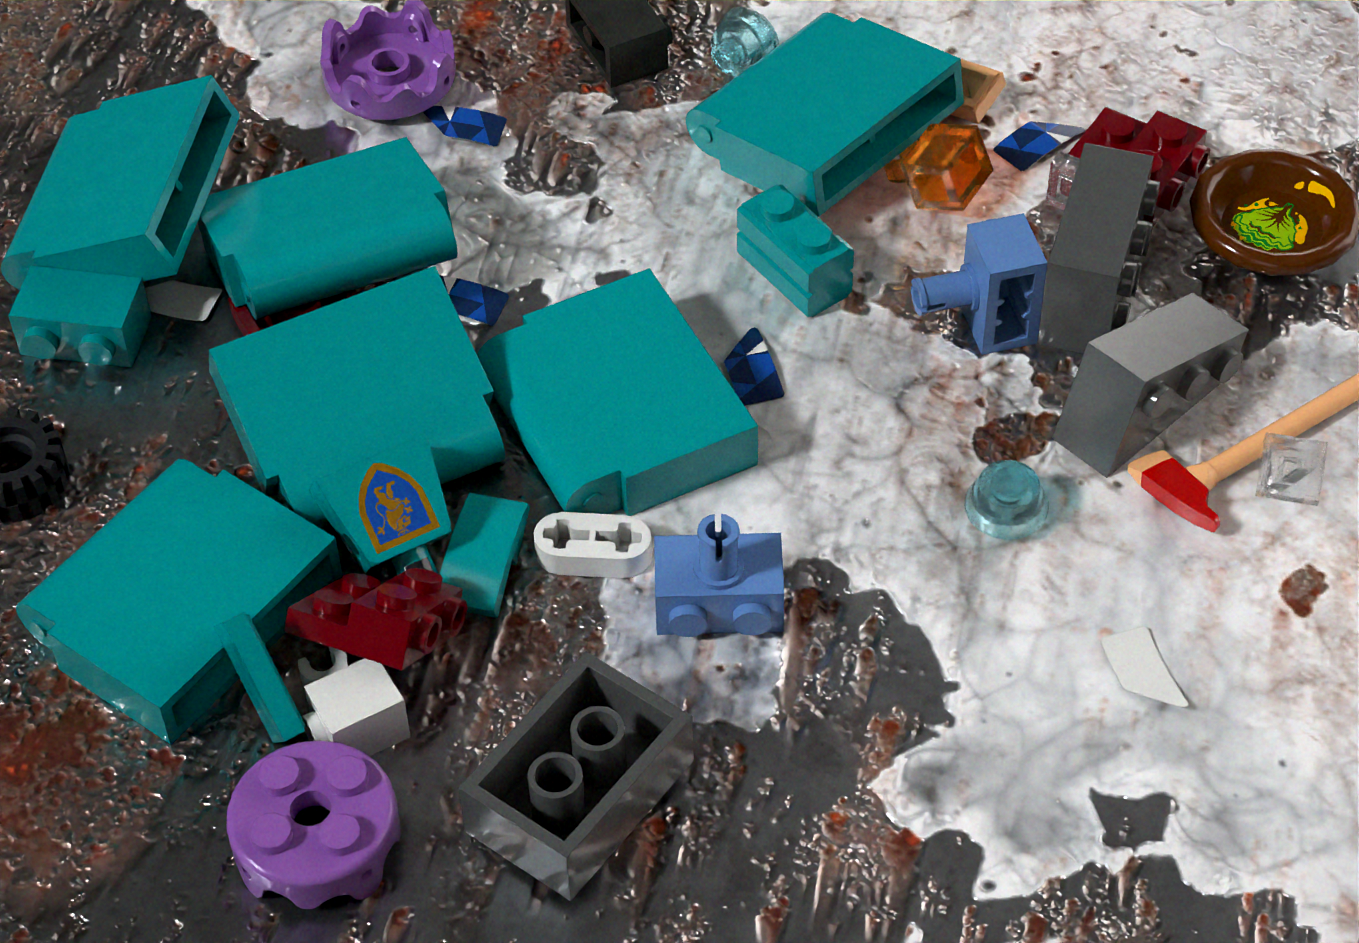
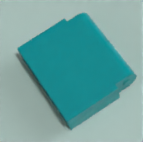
(827, 108)
(126, 184)
(327, 228)
(356, 384)
(619, 399)
(144, 593)

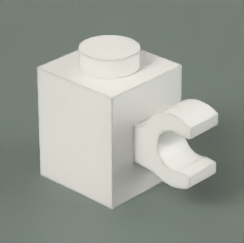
(353, 704)

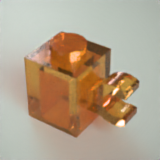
(943, 167)

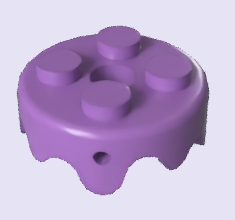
(381, 40)
(319, 860)

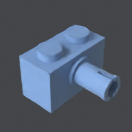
(996, 285)
(719, 581)

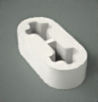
(593, 545)

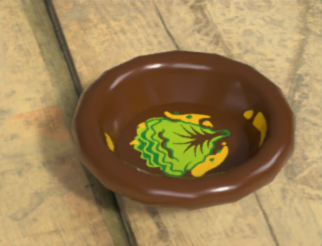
(1275, 212)

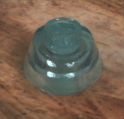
(742, 40)
(1007, 501)

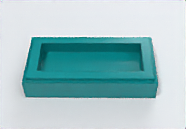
(260, 678)

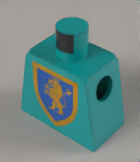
(387, 507)

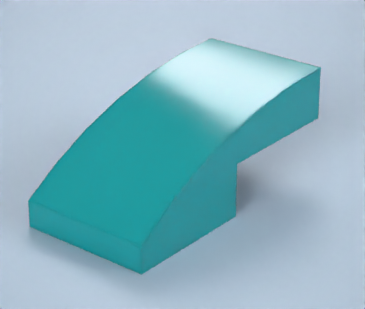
(483, 549)

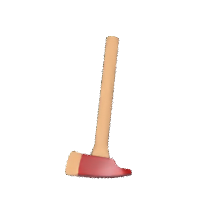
(1187, 488)

